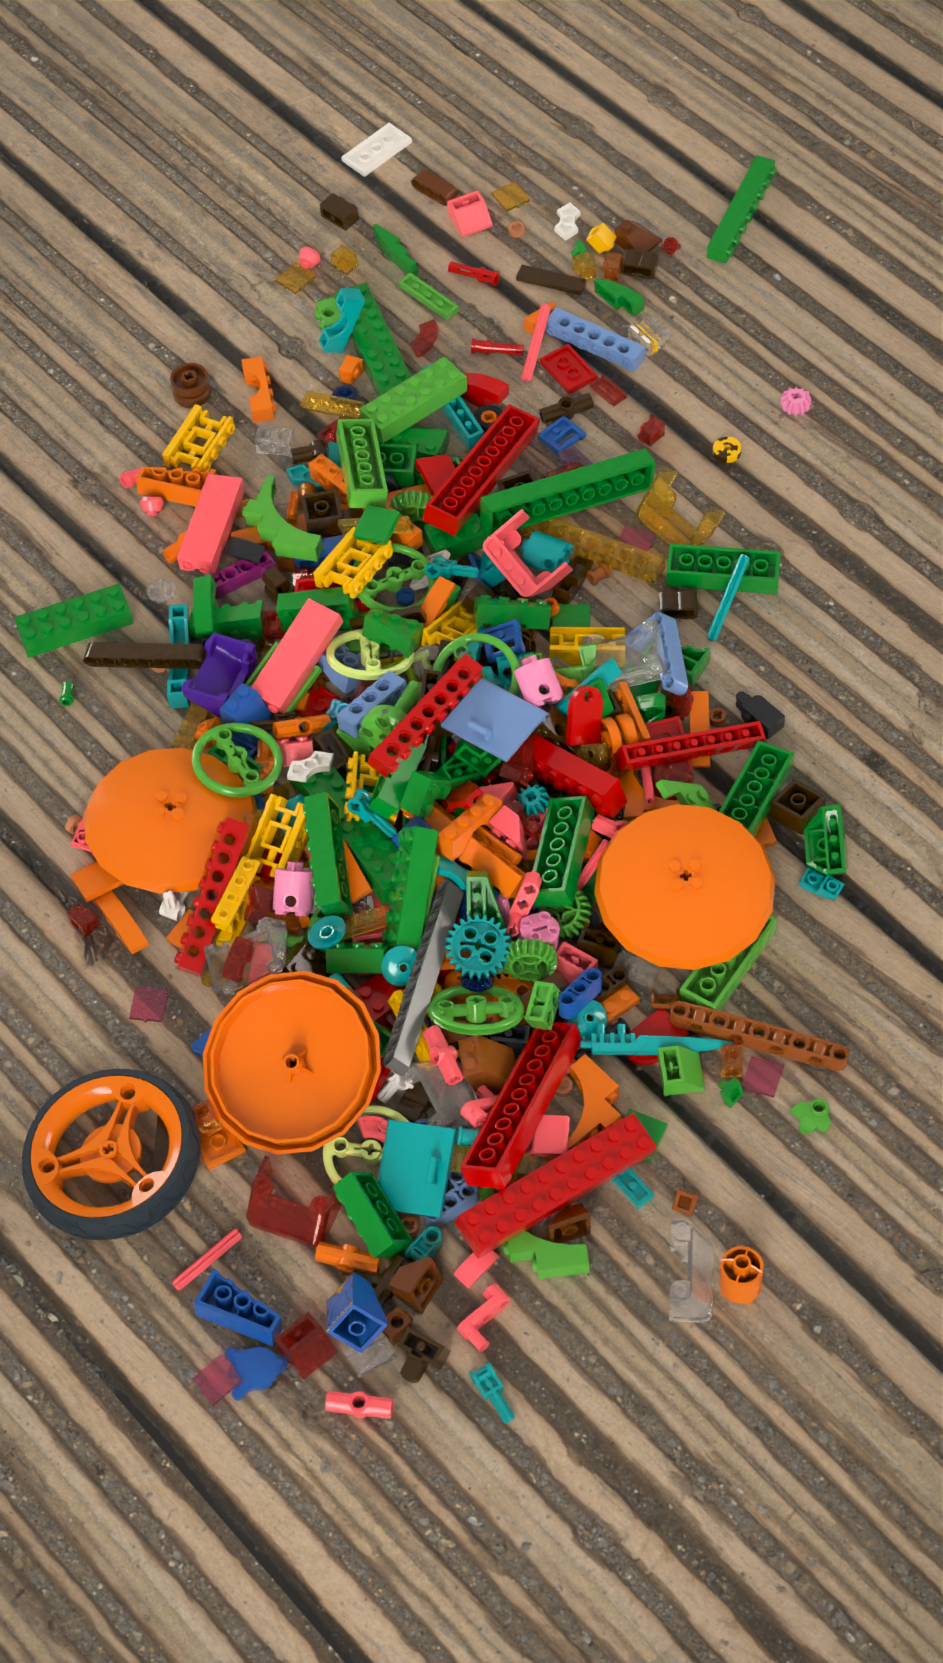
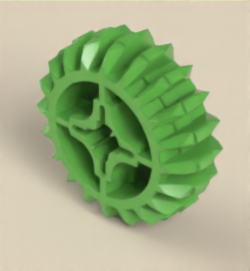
(411, 505)
(572, 919)
(530, 959)

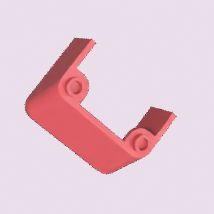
(501, 548)

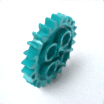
(473, 964)

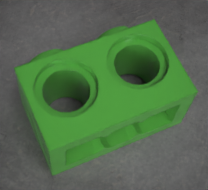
(542, 1005)

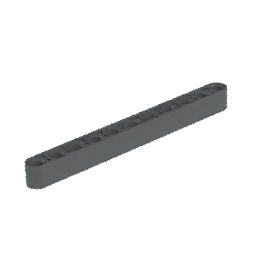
(422, 978)

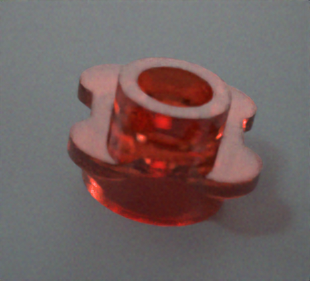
(670, 245)

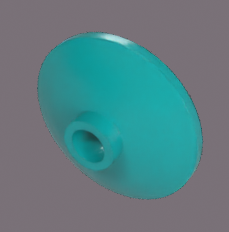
(327, 932)
(393, 960)
(585, 1027)

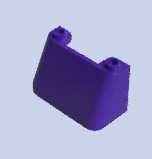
(222, 672)

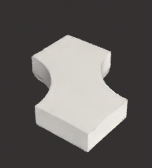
(566, 227)
(305, 768)

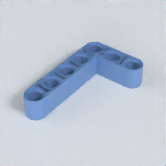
(676, 679)
(455, 1196)

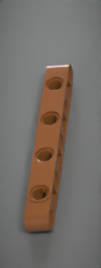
(773, 1040)

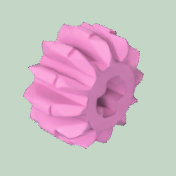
(796, 401)

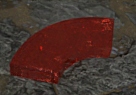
(426, 338)

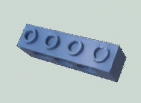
(383, 692)

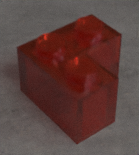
(260, 900)

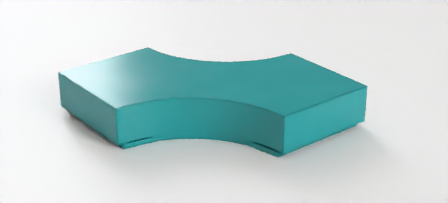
(301, 474)
(452, 871)

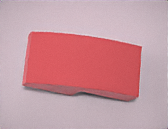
(474, 1268)

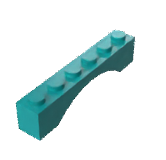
(179, 634)

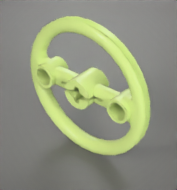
(369, 658)
(355, 1149)

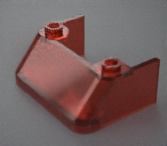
(286, 1218)

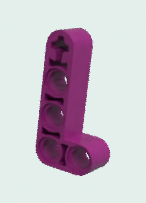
(241, 574)

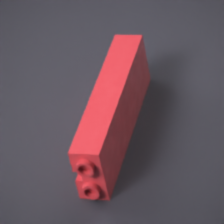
(211, 523)
(296, 655)

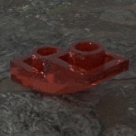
(238, 955)

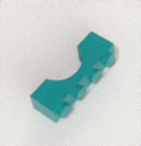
(335, 337)

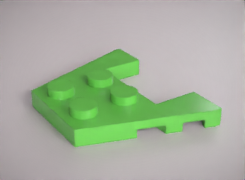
(580, 672)
(686, 793)

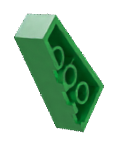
(428, 441)
(502, 610)
(236, 621)
(390, 790)

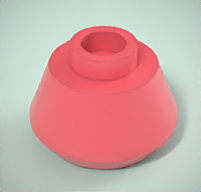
(309, 257)
(152, 505)

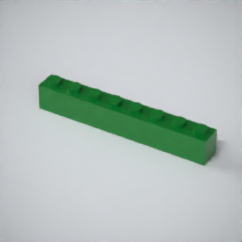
(741, 209)

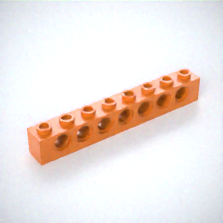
(331, 478)

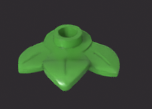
(810, 1118)

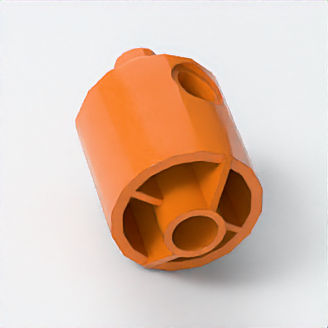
(741, 1275)

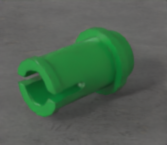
(67, 694)

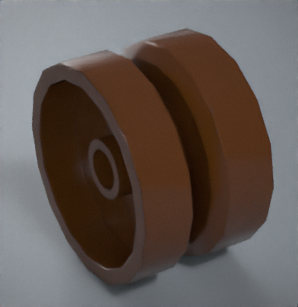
(190, 385)

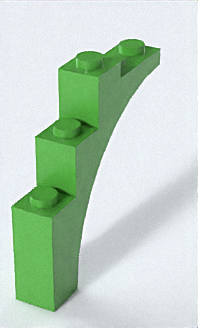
(272, 527)
(547, 1257)

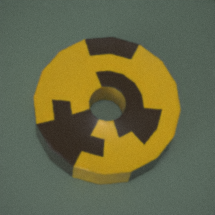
(730, 455)

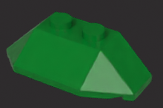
(826, 841)

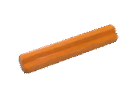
(292, 506)

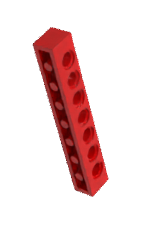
(689, 746)
(385, 763)
(237, 831)

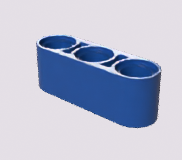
(580, 993)

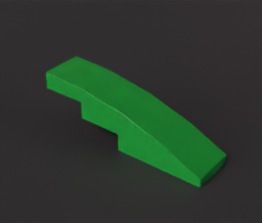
(392, 248)

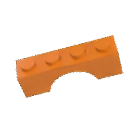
(261, 404)
(454, 837)

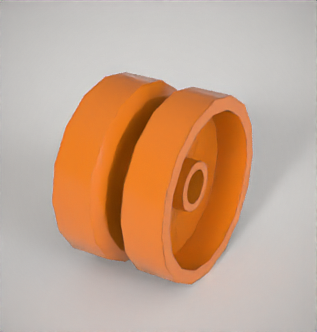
(618, 732)

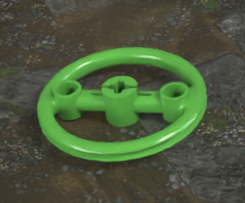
(395, 577)
(462, 643)
(237, 760)
(443, 1011)

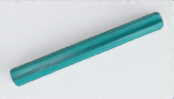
(728, 597)

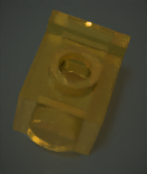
(584, 266)
(599, 750)

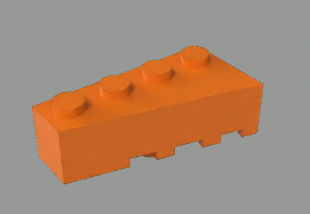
(173, 484)

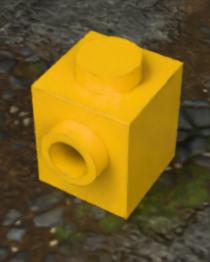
(601, 238)

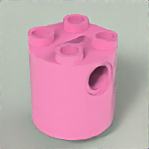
(537, 676)
(296, 883)
(540, 927)

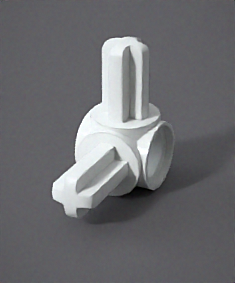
(173, 905)
(394, 1083)

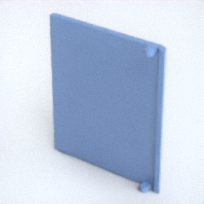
(494, 719)

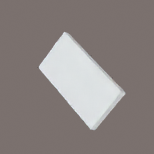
(376, 149)

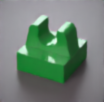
(579, 249)
(731, 1091)

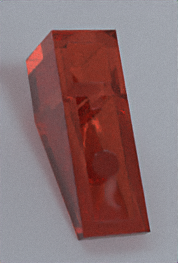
(521, 764)

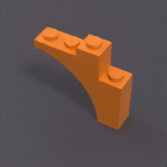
(635, 796)
(598, 1095)

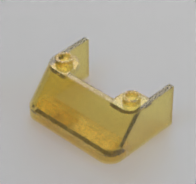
(659, 516)

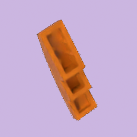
(436, 600)
(700, 721)
(122, 922)

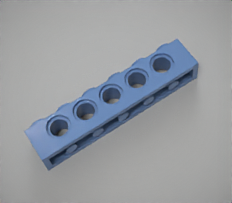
(595, 339)

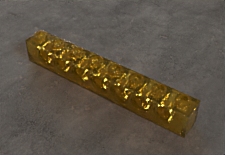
(602, 549)

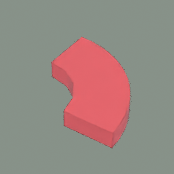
(372, 1127)

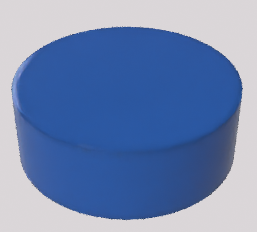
(405, 597)

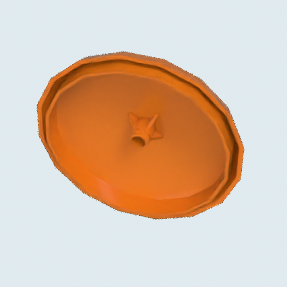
(158, 821)
(684, 887)
(253, 1054)

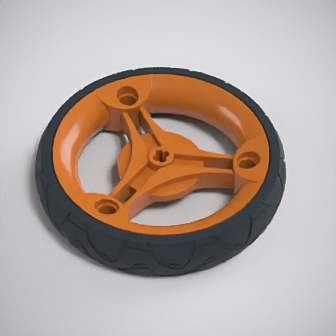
(110, 1154)

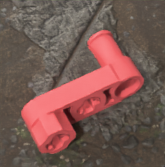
(528, 891)
(477, 1110)
(495, 1302)

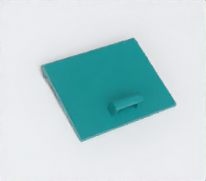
(416, 1166)

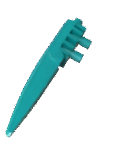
(644, 1045)

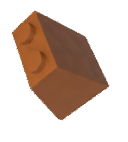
(486, 1062)

